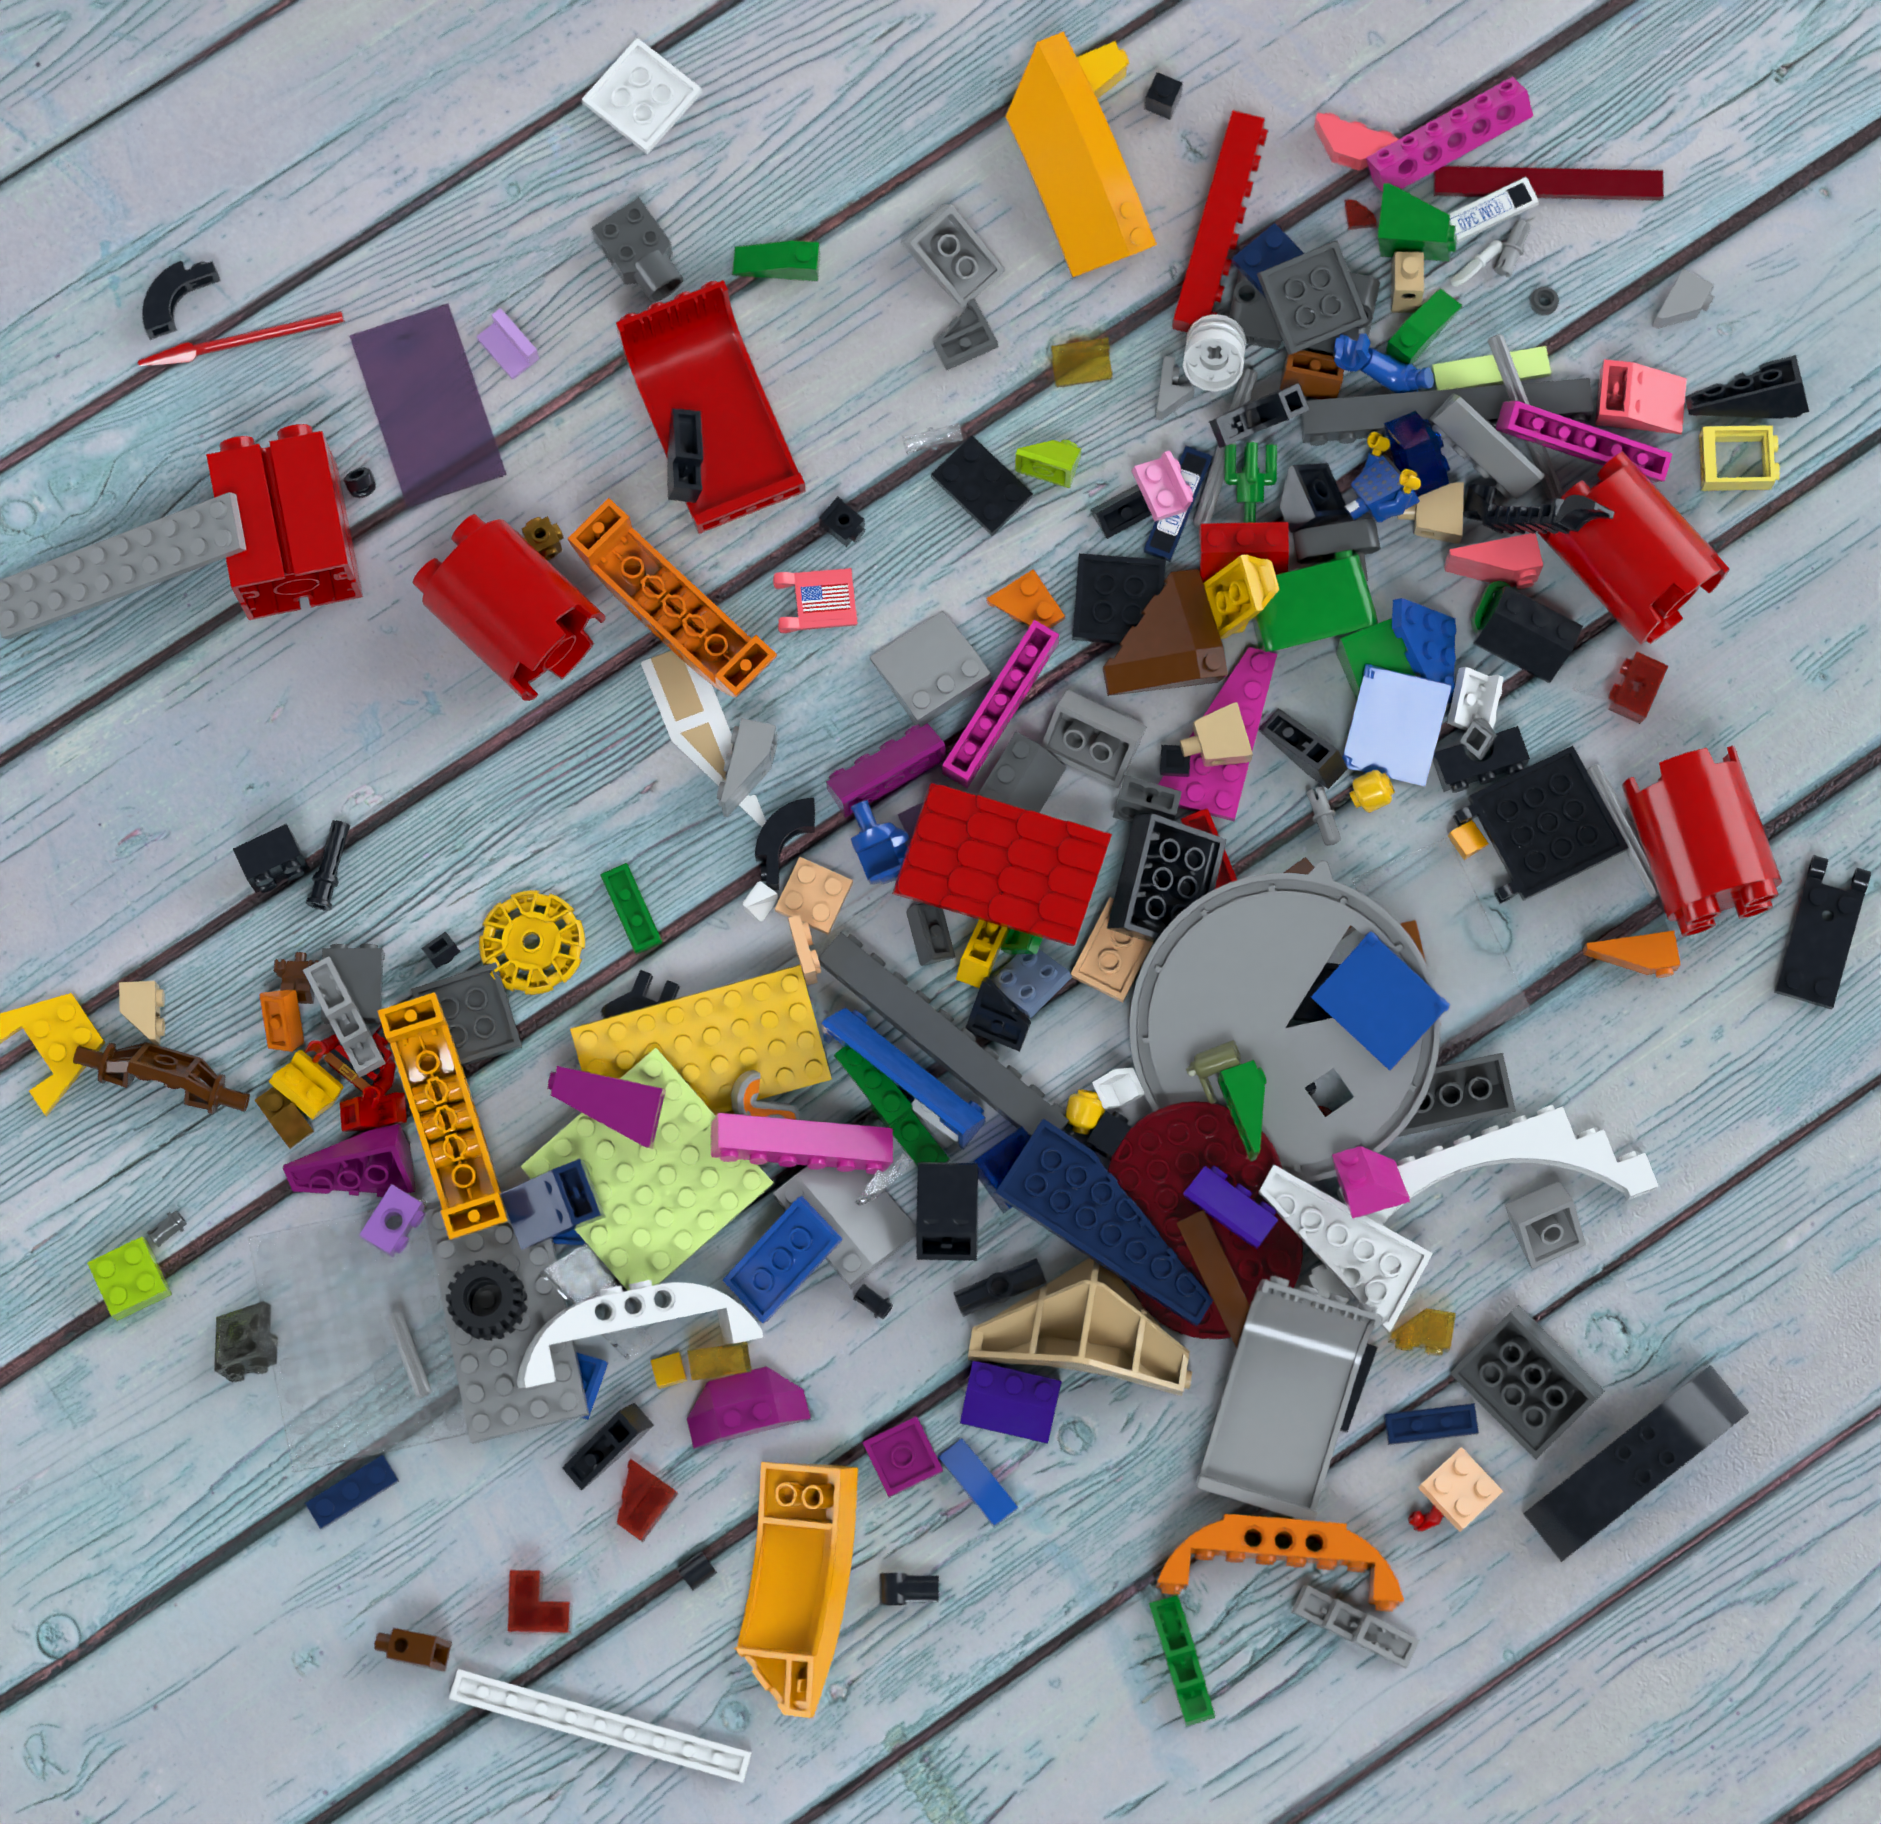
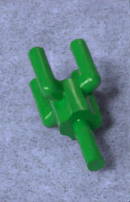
(1250, 482)

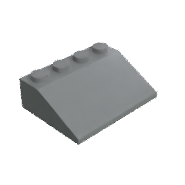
(868, 1231)

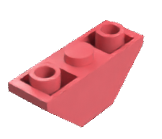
(1350, 142)

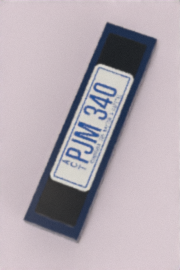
(1168, 531)

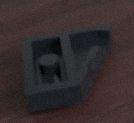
(997, 1017)

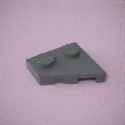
(965, 338)

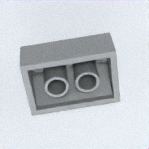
(1093, 738)

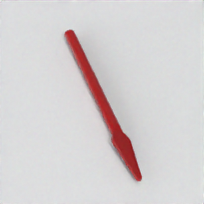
(187, 351)

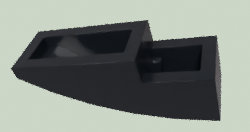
(684, 456)

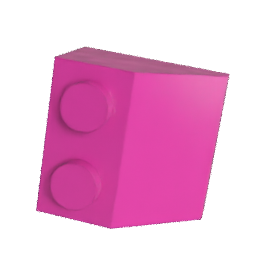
(1369, 1181)

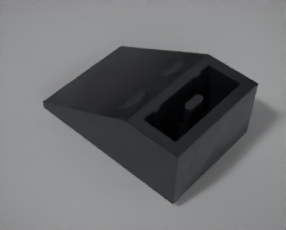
(947, 1211)

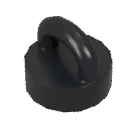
(359, 480)

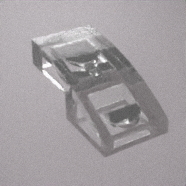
(881, 1182)

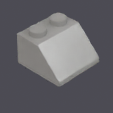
(1545, 1224)

